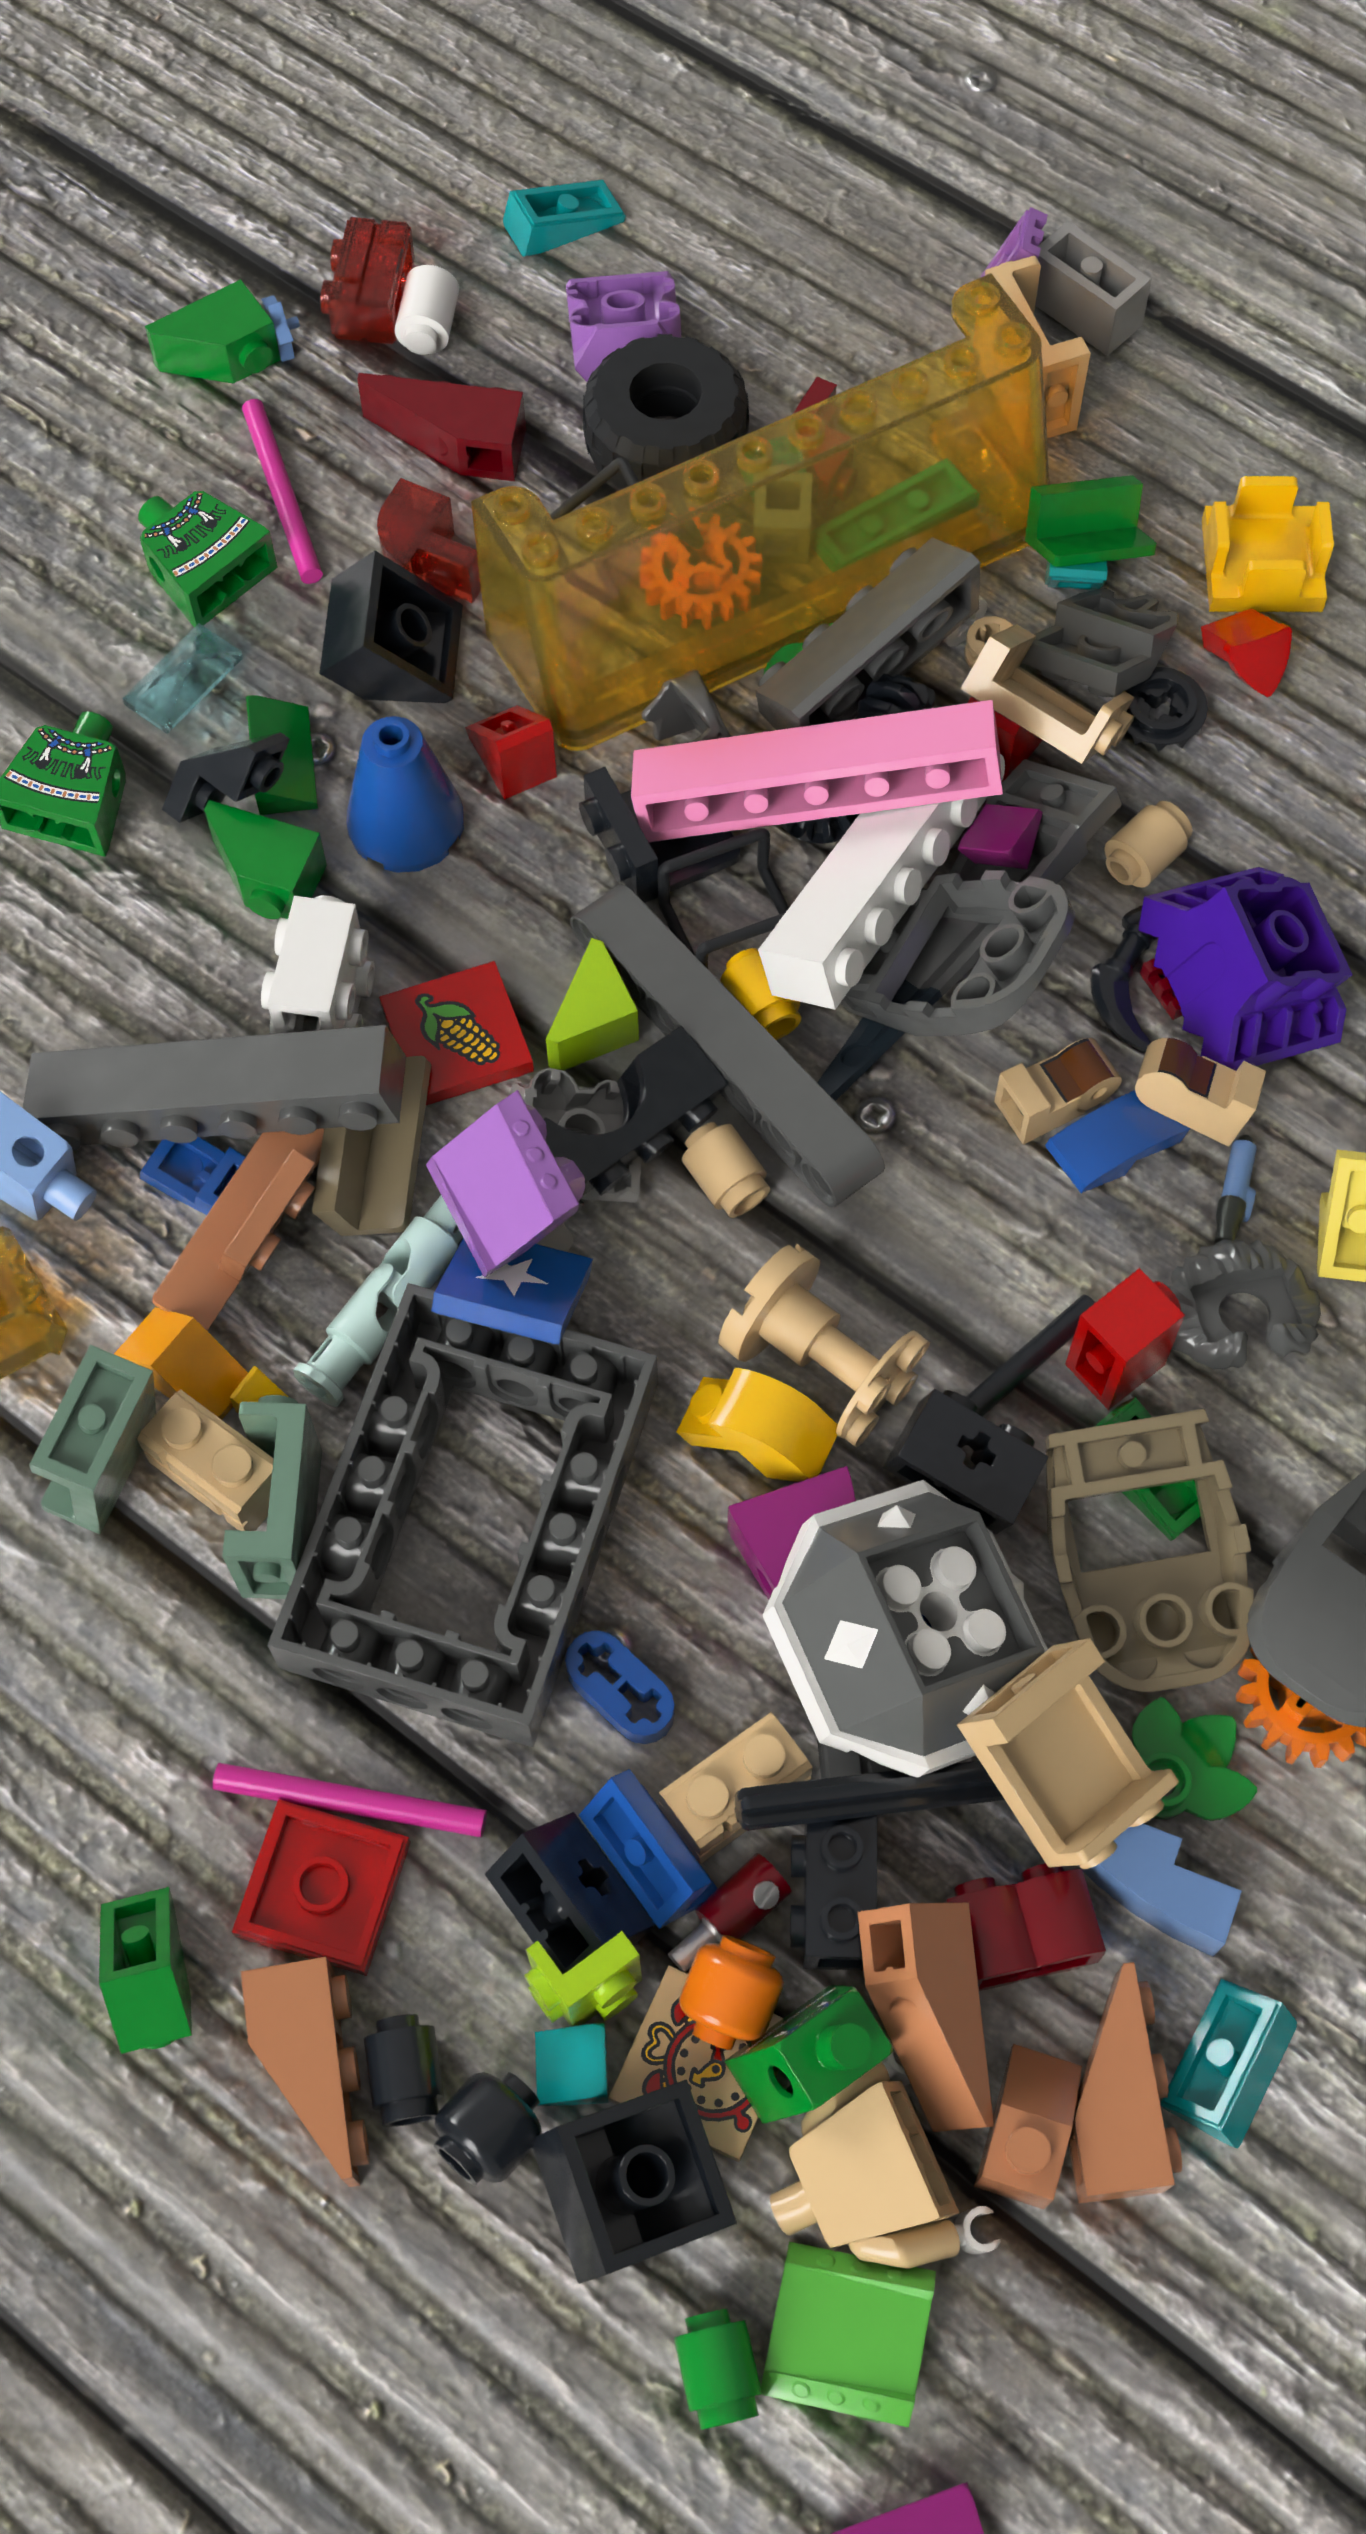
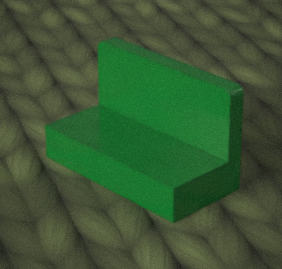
(1087, 521)

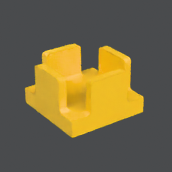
(1266, 549)

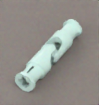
(355, 1332)

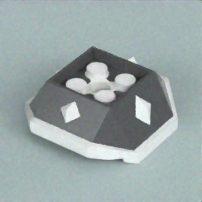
(857, 1635)

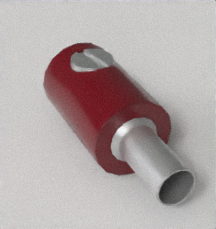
(734, 1908)

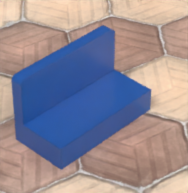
(646, 1849)

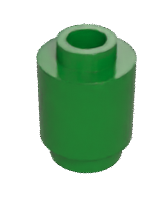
(718, 2369)

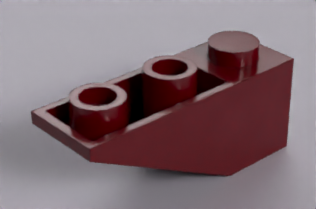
(456, 424)

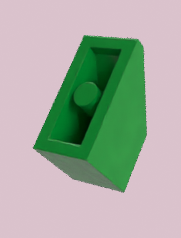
(215, 337)
(266, 858)
(144, 1971)

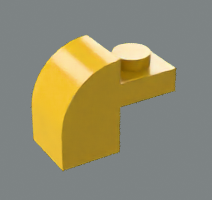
(763, 1421)

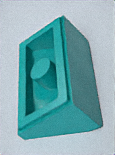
(1230, 2062)

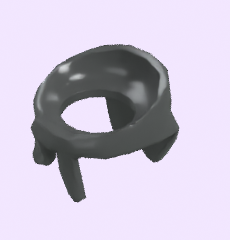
(683, 706)

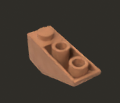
(928, 1998)
(298, 2038)
(1118, 2121)

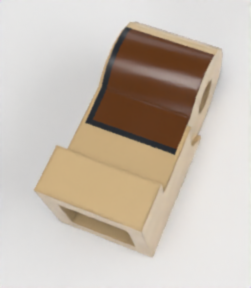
(1055, 1089)
(1198, 1089)

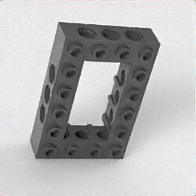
(326, 1616)

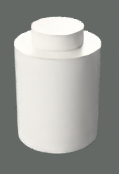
(427, 309)

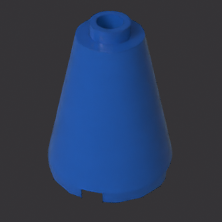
(401, 799)

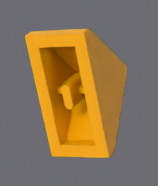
(185, 1359)

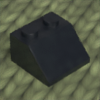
(390, 634)
(633, 2181)

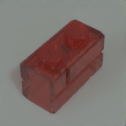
(368, 279)

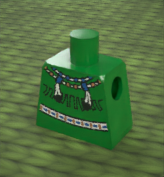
(204, 553)
(65, 786)
(818, 2049)

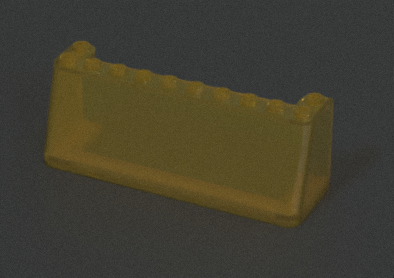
(766, 531)

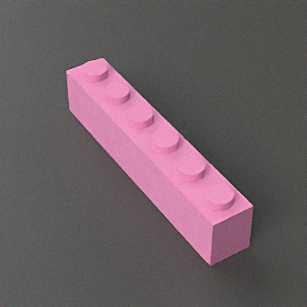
(817, 771)

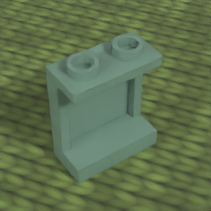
(94, 1438)
(267, 1560)

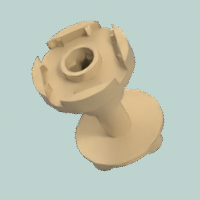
(806, 1330)

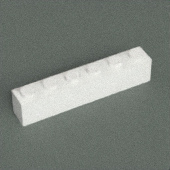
(859, 898)

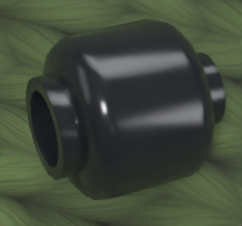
(487, 2127)

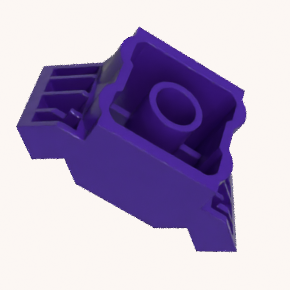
(1250, 965)

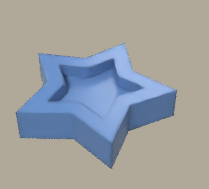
(282, 326)

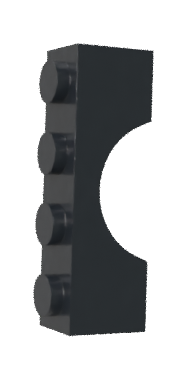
(660, 1092)

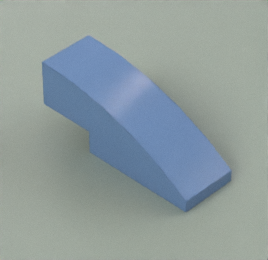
(1165, 1895)

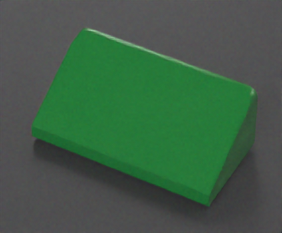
(297, 783)

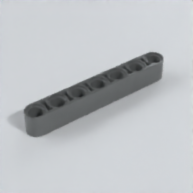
(762, 1077)

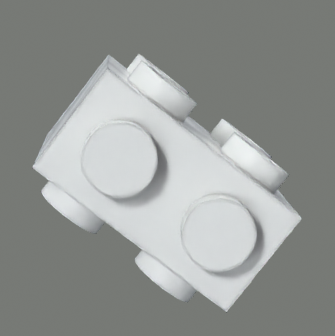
(318, 968)

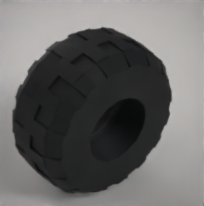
(657, 380)

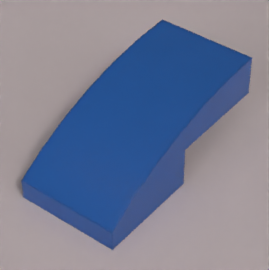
(1111, 1140)
(191, 1171)

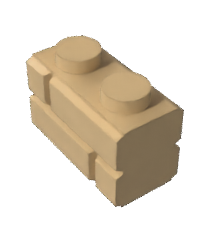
(210, 1461)
(703, 1798)

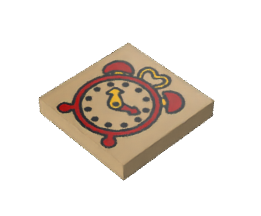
(670, 2053)

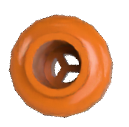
(731, 1992)

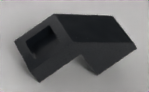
(226, 770)

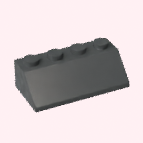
(879, 634)

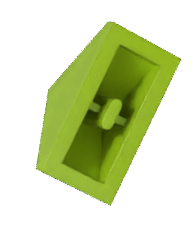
(594, 1014)

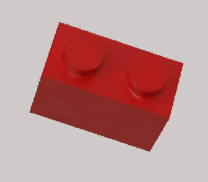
(1125, 1337)

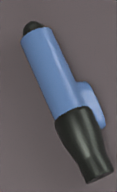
(1237, 1195)

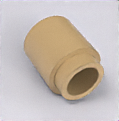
(1148, 844)
(725, 1168)

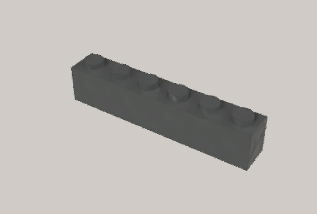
(219, 1087)

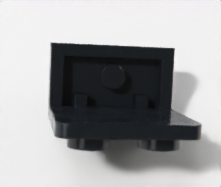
(627, 849)

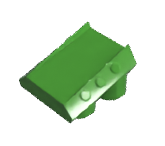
(848, 2334)

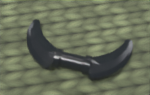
(1112, 980)

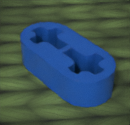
(630, 1675)

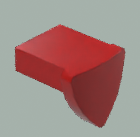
(1252, 647)

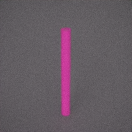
(282, 491)
(350, 1799)

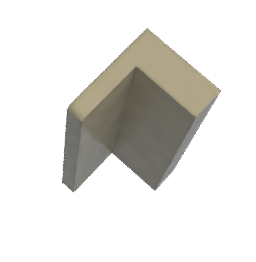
(371, 1174)

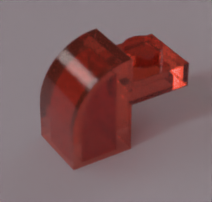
(417, 535)

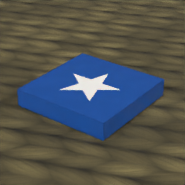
(524, 1297)

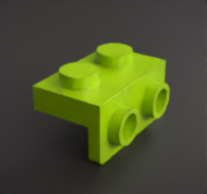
(595, 1985)

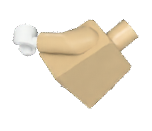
(874, 2178)

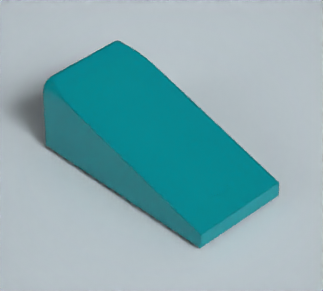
(559, 215)

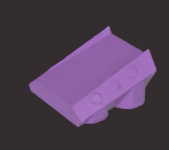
(616, 310)
(505, 1183)

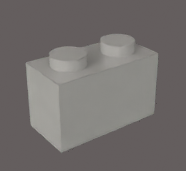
(1090, 288)

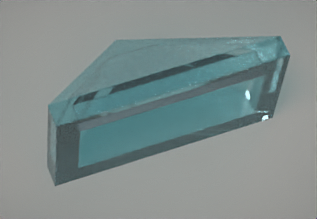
(182, 678)

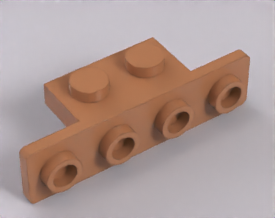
(241, 1225)

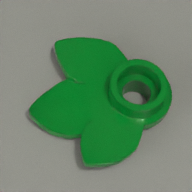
(1199, 1758)

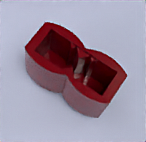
(1031, 1925)

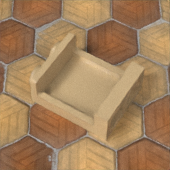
(1063, 363)
(1039, 705)
(1065, 1758)

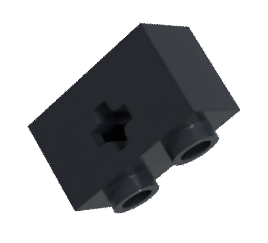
(1002, 1458)
(567, 1892)

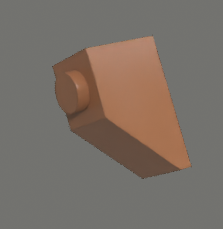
(1030, 2127)

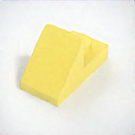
(1344, 1220)

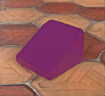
(1002, 836)

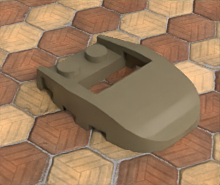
(1160, 1618)

